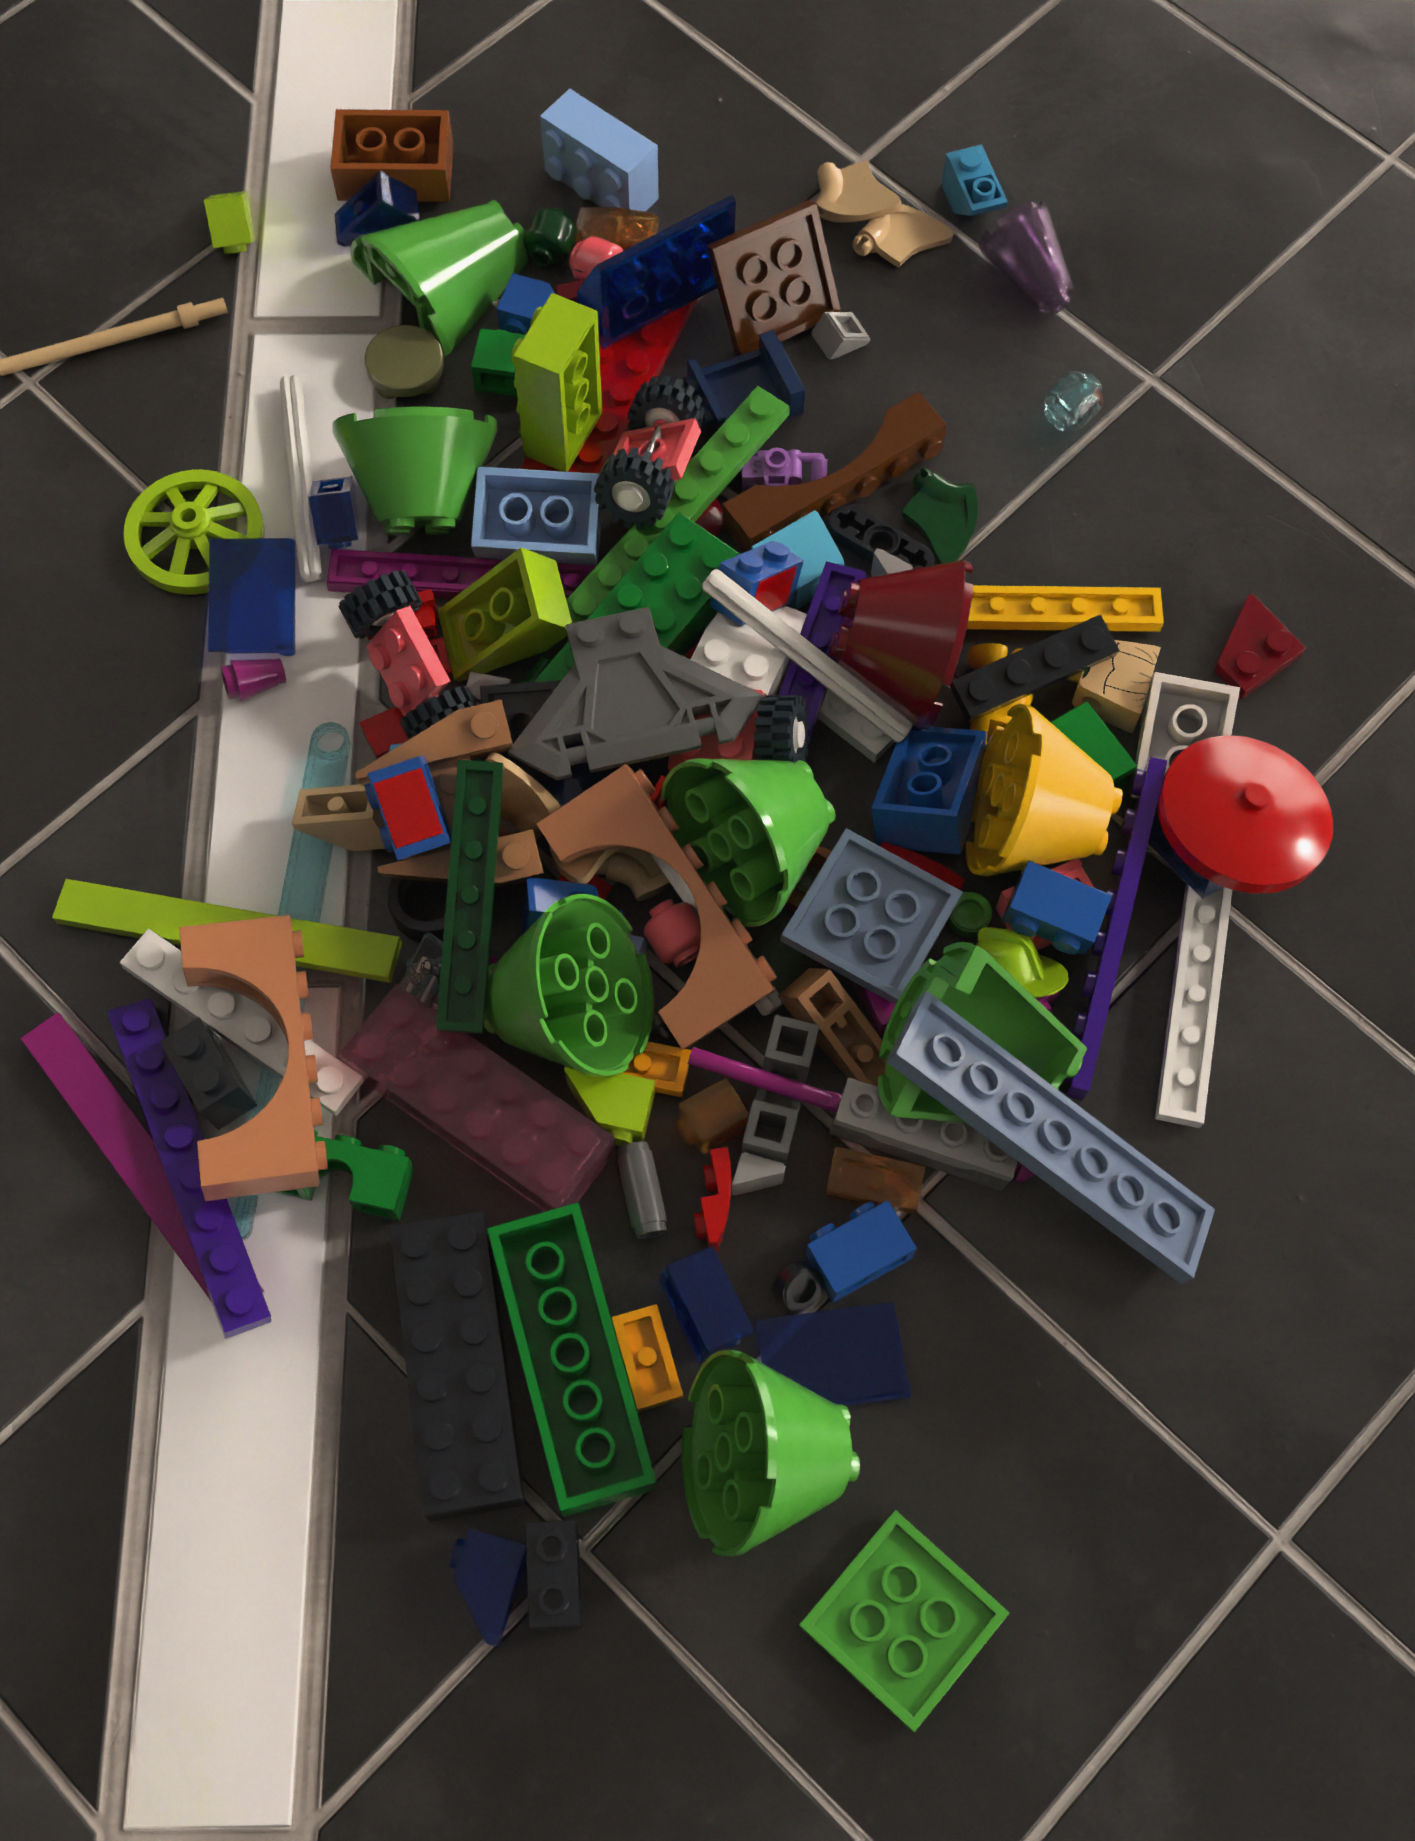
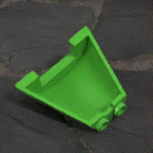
(446, 265)
(993, 1003)

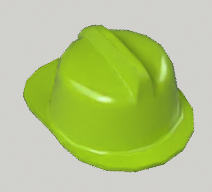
(1020, 958)

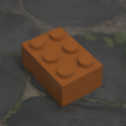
(400, 143)

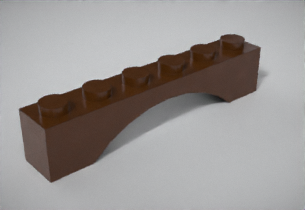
(907, 436)

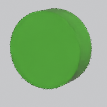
(970, 915)

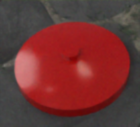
(1245, 814)

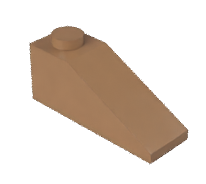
(843, 1029)

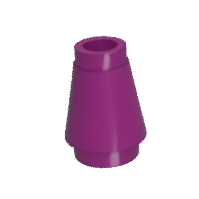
(250, 677)

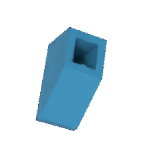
(971, 182)

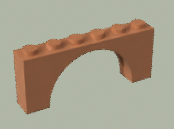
(623, 815)
(278, 1144)

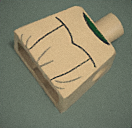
(1118, 685)

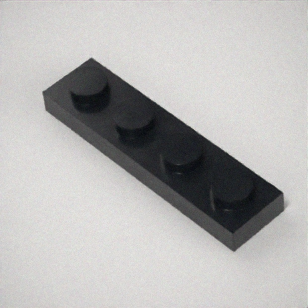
(1034, 668)

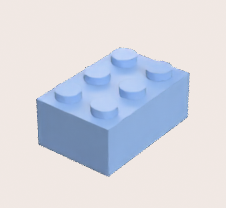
(598, 155)
(536, 511)

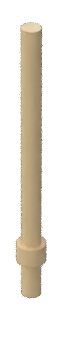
(186, 315)

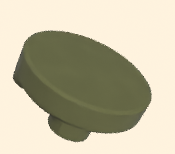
(404, 361)

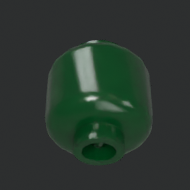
(550, 237)

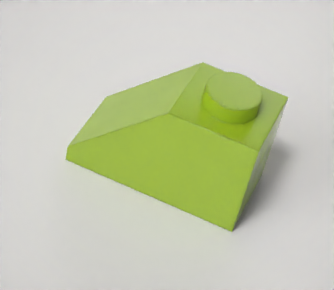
(230, 221)
(615, 1102)

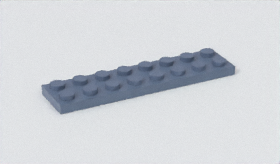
(1052, 1137)

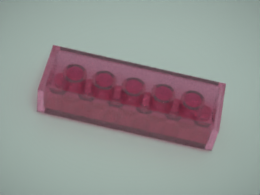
(478, 1102)

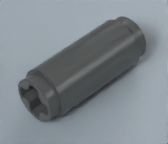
(642, 1190)

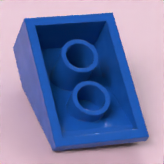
(930, 790)

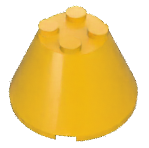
(1037, 799)

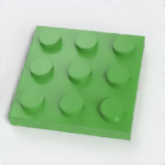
(904, 1620)

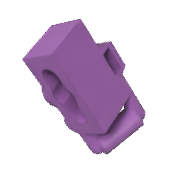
(781, 468)

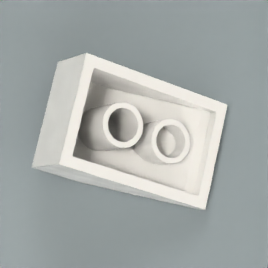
(744, 654)
(1182, 713)

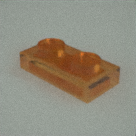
(876, 1179)

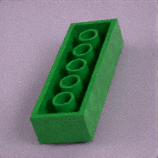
(669, 583)
(571, 1360)

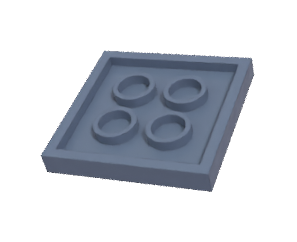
(871, 916)

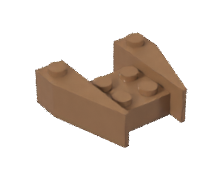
(462, 735)

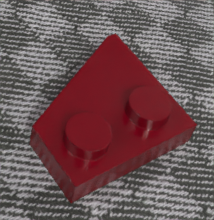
(1256, 648)

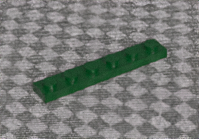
(470, 897)

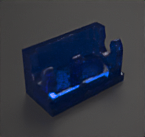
(705, 1304)

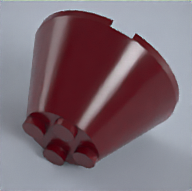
(905, 635)

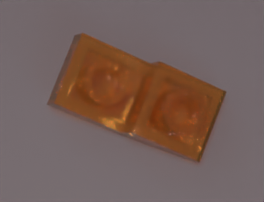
(616, 225)

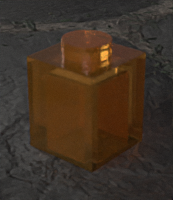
(712, 1116)

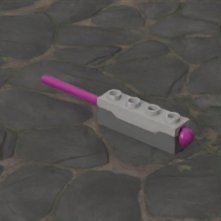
(865, 1121)

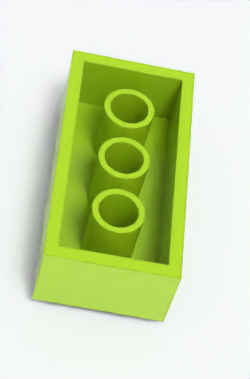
(558, 381)

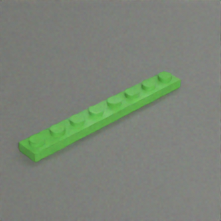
(700, 485)

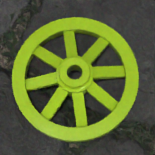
(189, 524)

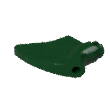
(943, 514)

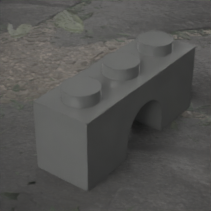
(772, 1114)

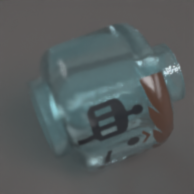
(1073, 401)

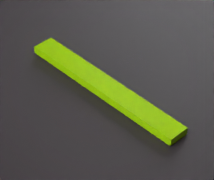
(133, 912)

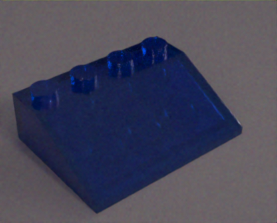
(656, 273)

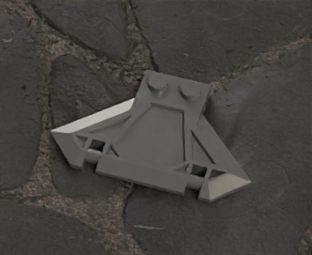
(629, 701)

